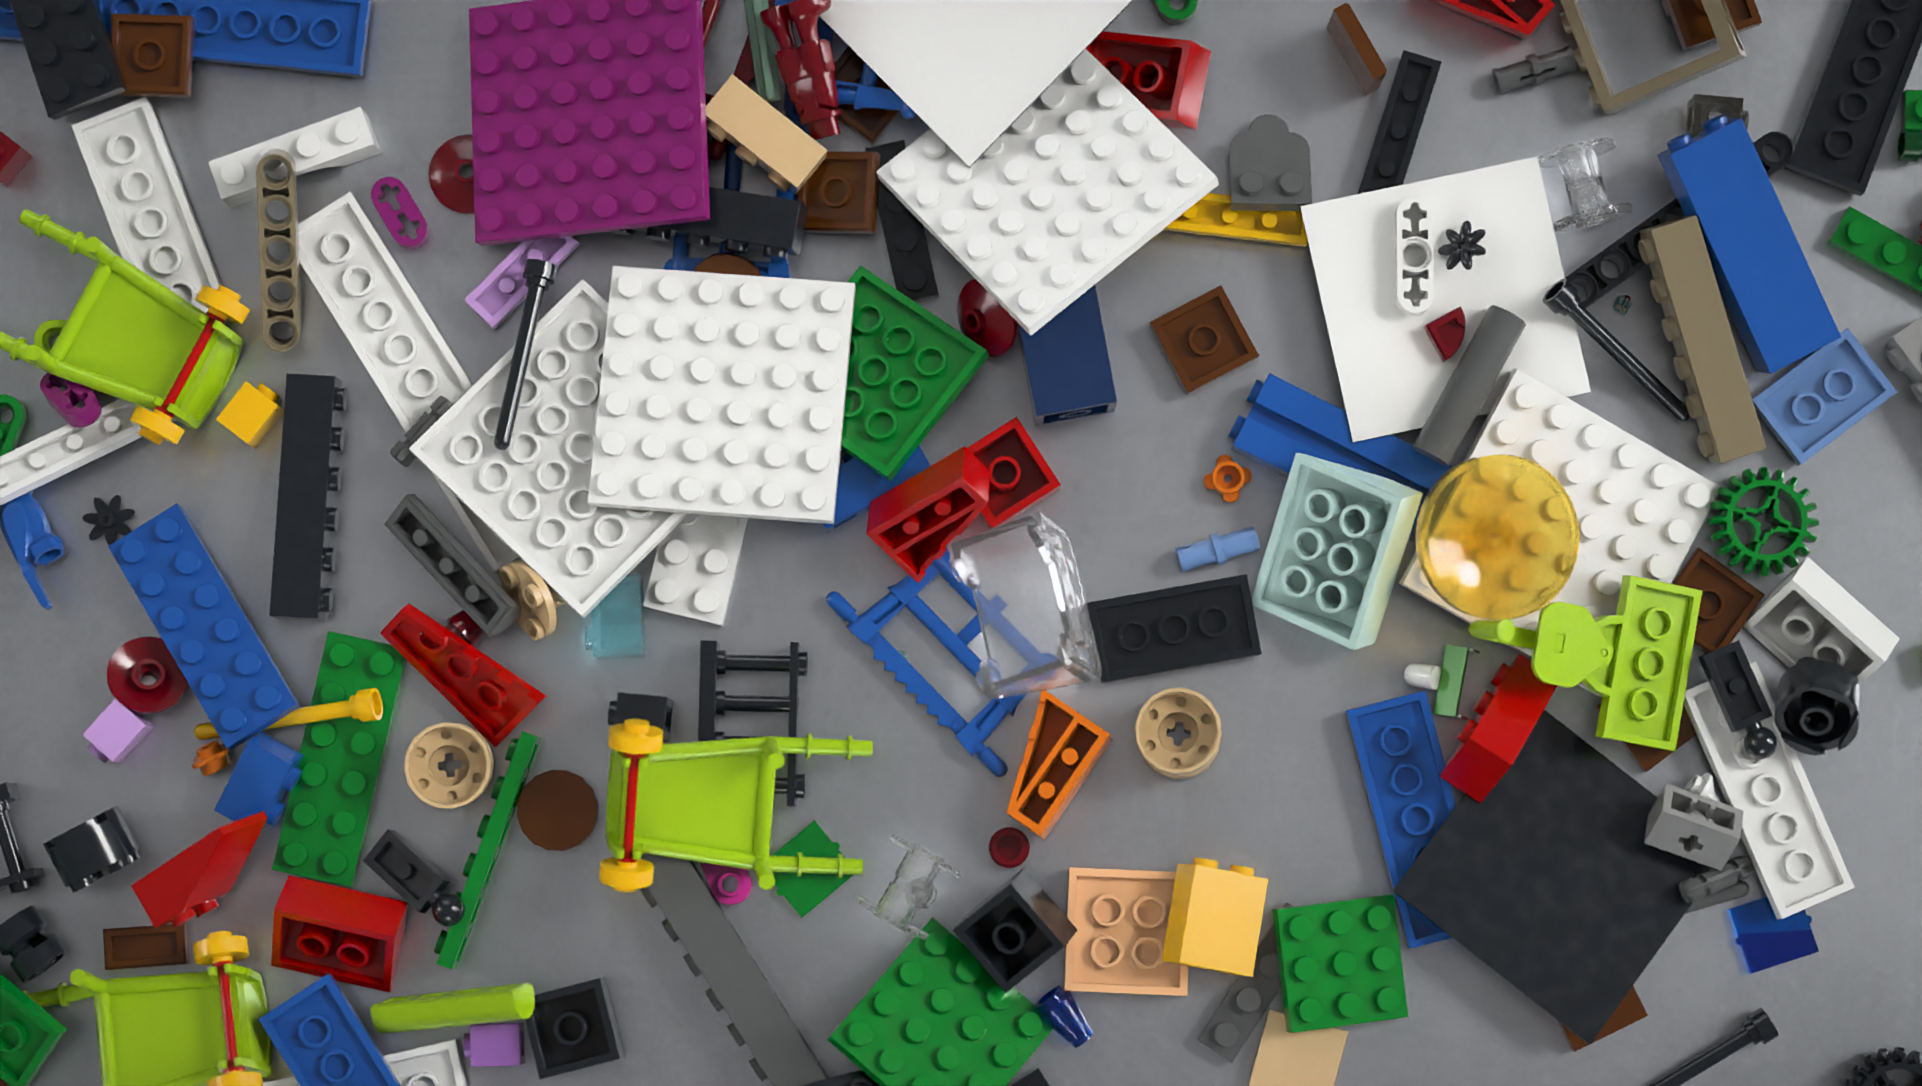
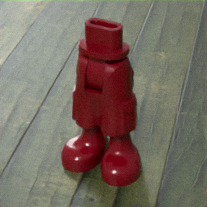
(806, 67)

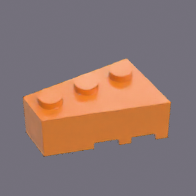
(1055, 764)

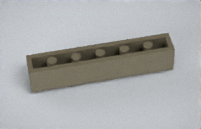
(1701, 339)

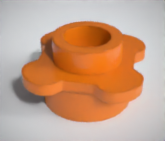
(1231, 489)
(211, 758)

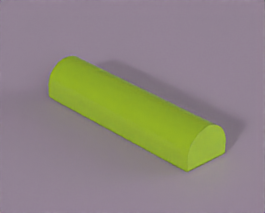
(453, 1008)

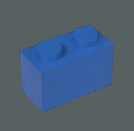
(260, 780)

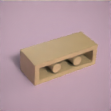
(763, 135)

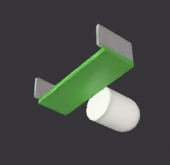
(1447, 680)

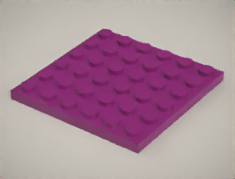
(587, 117)

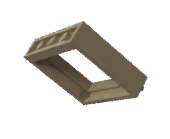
(1601, 93)

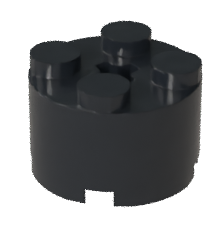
(1817, 706)
(91, 847)

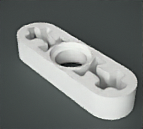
(1424, 225)

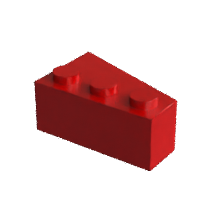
(1512, 16)
(928, 511)
(1499, 730)

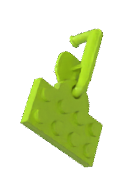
(1628, 658)

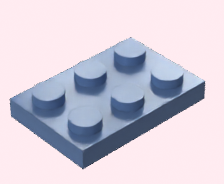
(1823, 397)

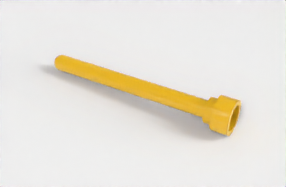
(364, 705)

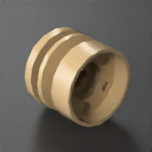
(1161, 716)
(435, 785)

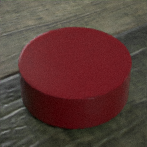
(1009, 847)

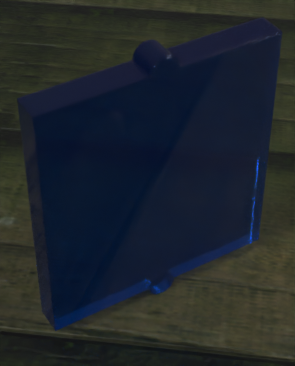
(1771, 940)

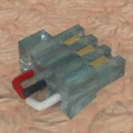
(1622, 305)

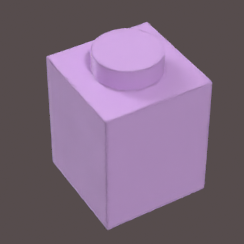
(116, 733)

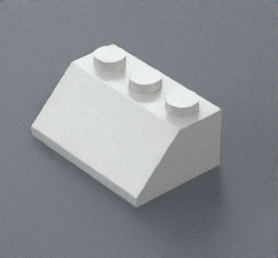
(1820, 620)

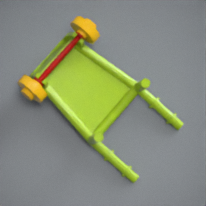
(139, 339)
(703, 803)
(179, 1024)

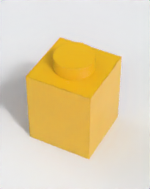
(251, 413)

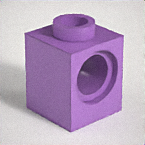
(495, 1044)

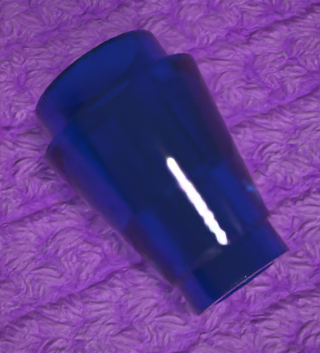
(1063, 1015)

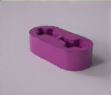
(392, 217)
(65, 401)

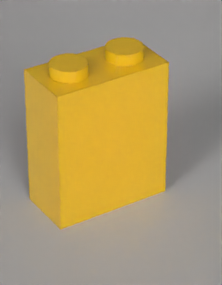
(1215, 917)

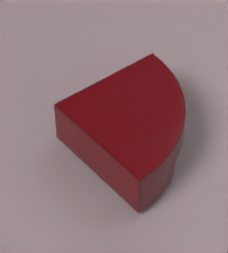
(1447, 333)

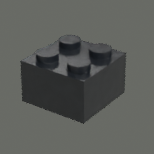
(1015, 930)
(573, 1028)

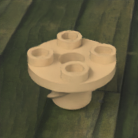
(533, 596)

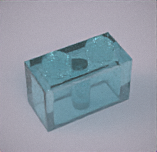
(619, 622)

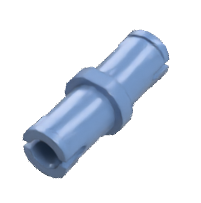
(1217, 549)

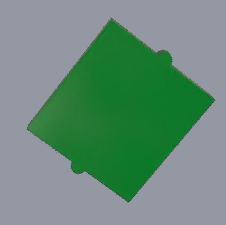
(811, 888)

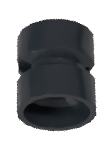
(15, 939)

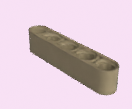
(272, 269)

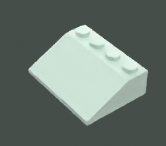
(1335, 550)

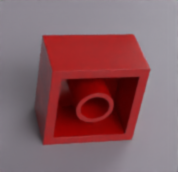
(1017, 473)

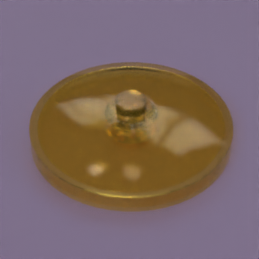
(1497, 537)

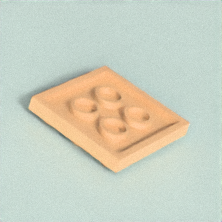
(1120, 933)

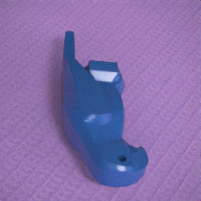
(30, 540)

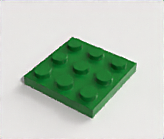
(1340, 963)

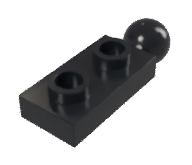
(1740, 697)
(414, 878)

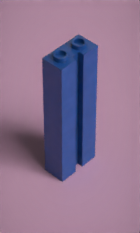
(1749, 244)
(1294, 421)

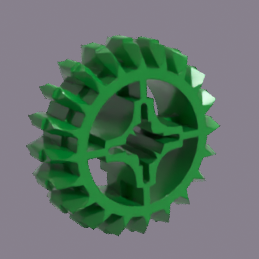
(1770, 503)

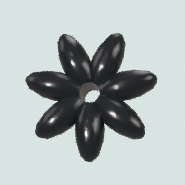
(1462, 246)
(116, 519)

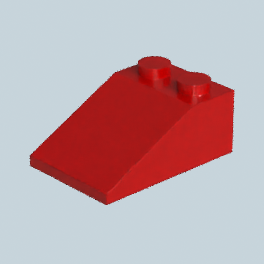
(1159, 72)
(198, 875)

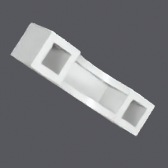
(321, 145)

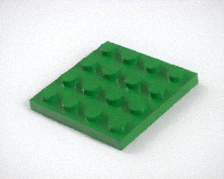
(900, 374)
(940, 1020)

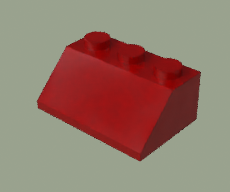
(338, 933)

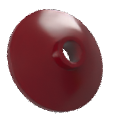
(445, 178)
(985, 320)
(145, 658)

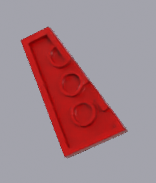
(470, 680)

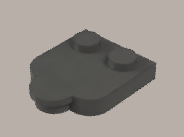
(1269, 168)

